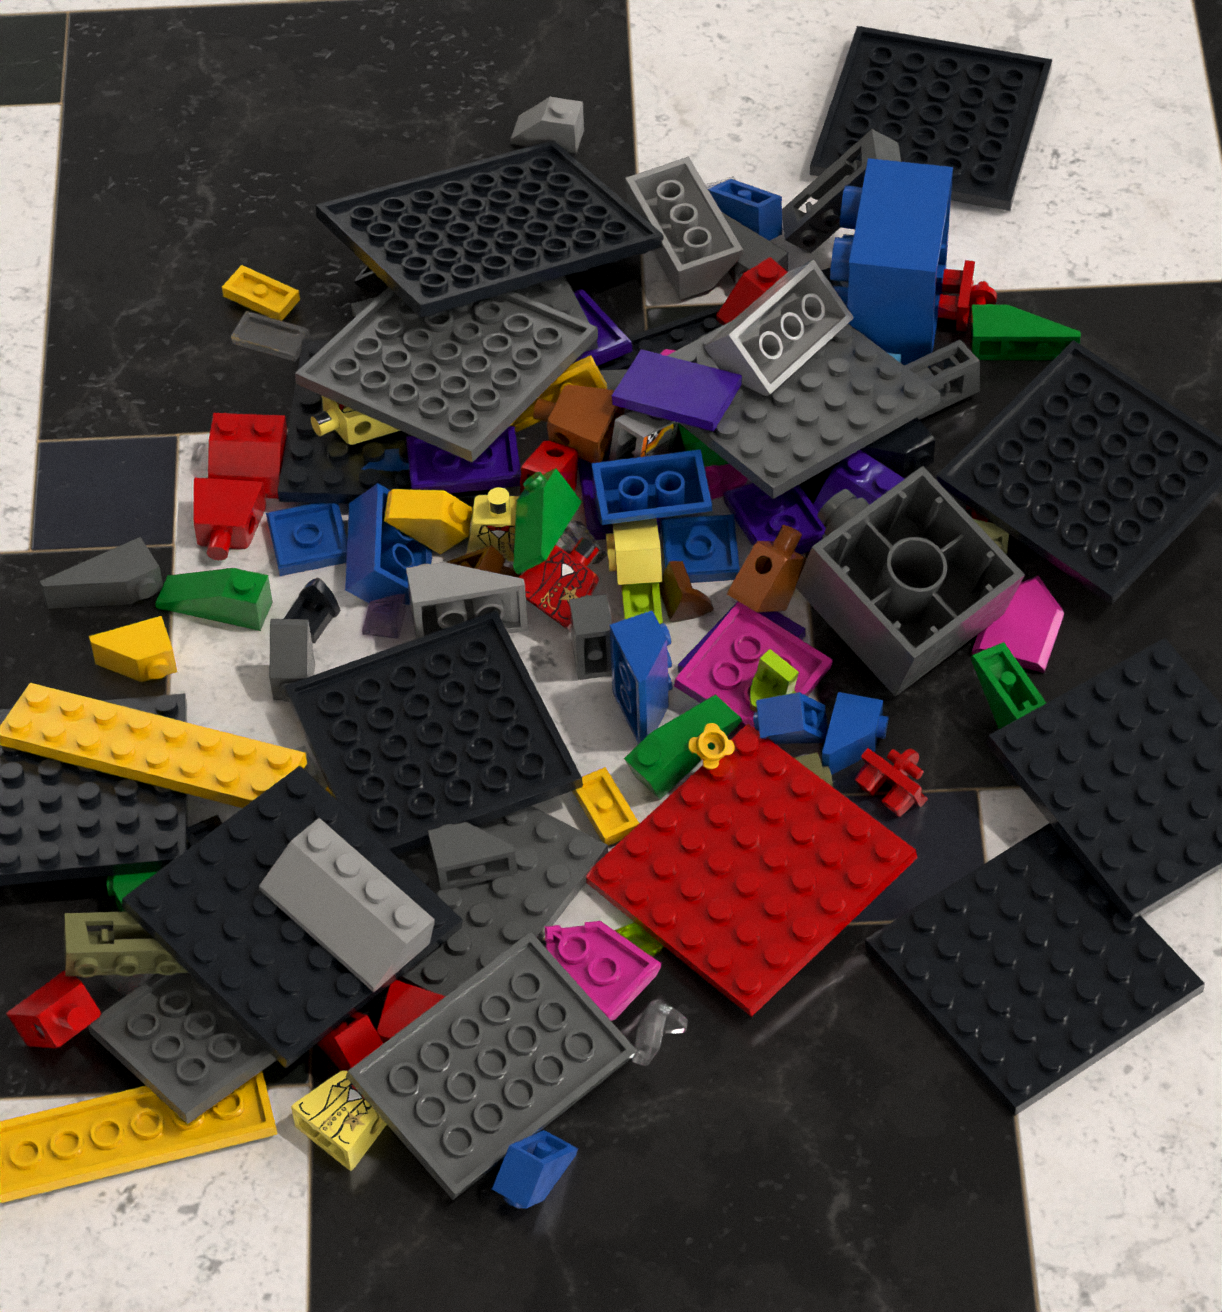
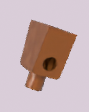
(580, 420)
(770, 573)

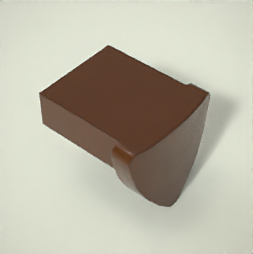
(678, 595)

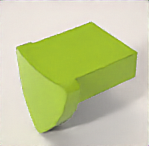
(772, 678)

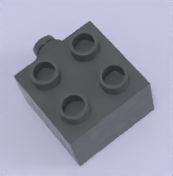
(906, 577)

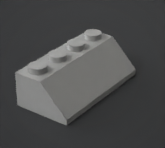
(697, 238)
(781, 329)
(347, 905)

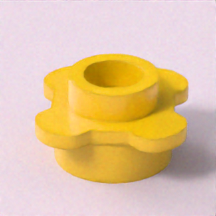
(713, 735)

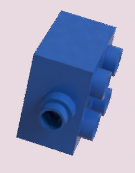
(895, 254)

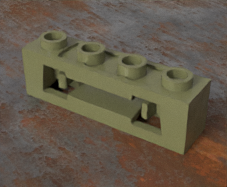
(117, 952)

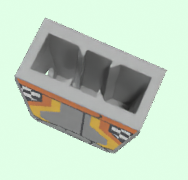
(642, 436)

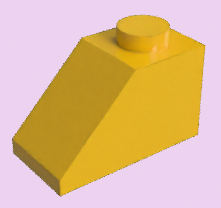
(429, 517)
(136, 650)

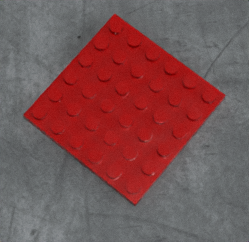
(750, 869)

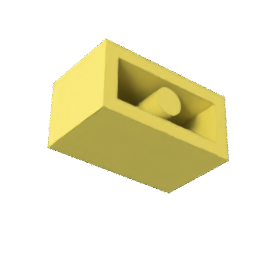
(635, 552)

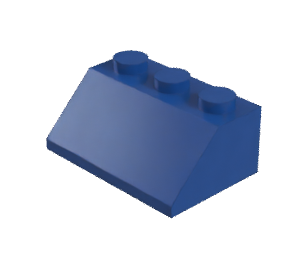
(650, 487)
(379, 551)
(641, 671)

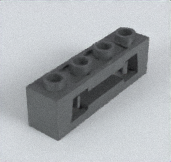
(823, 218)
(959, 374)

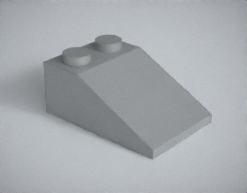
(453, 593)

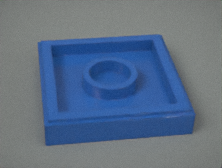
(307, 537)
(704, 545)

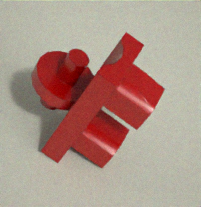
(962, 283)
(904, 790)

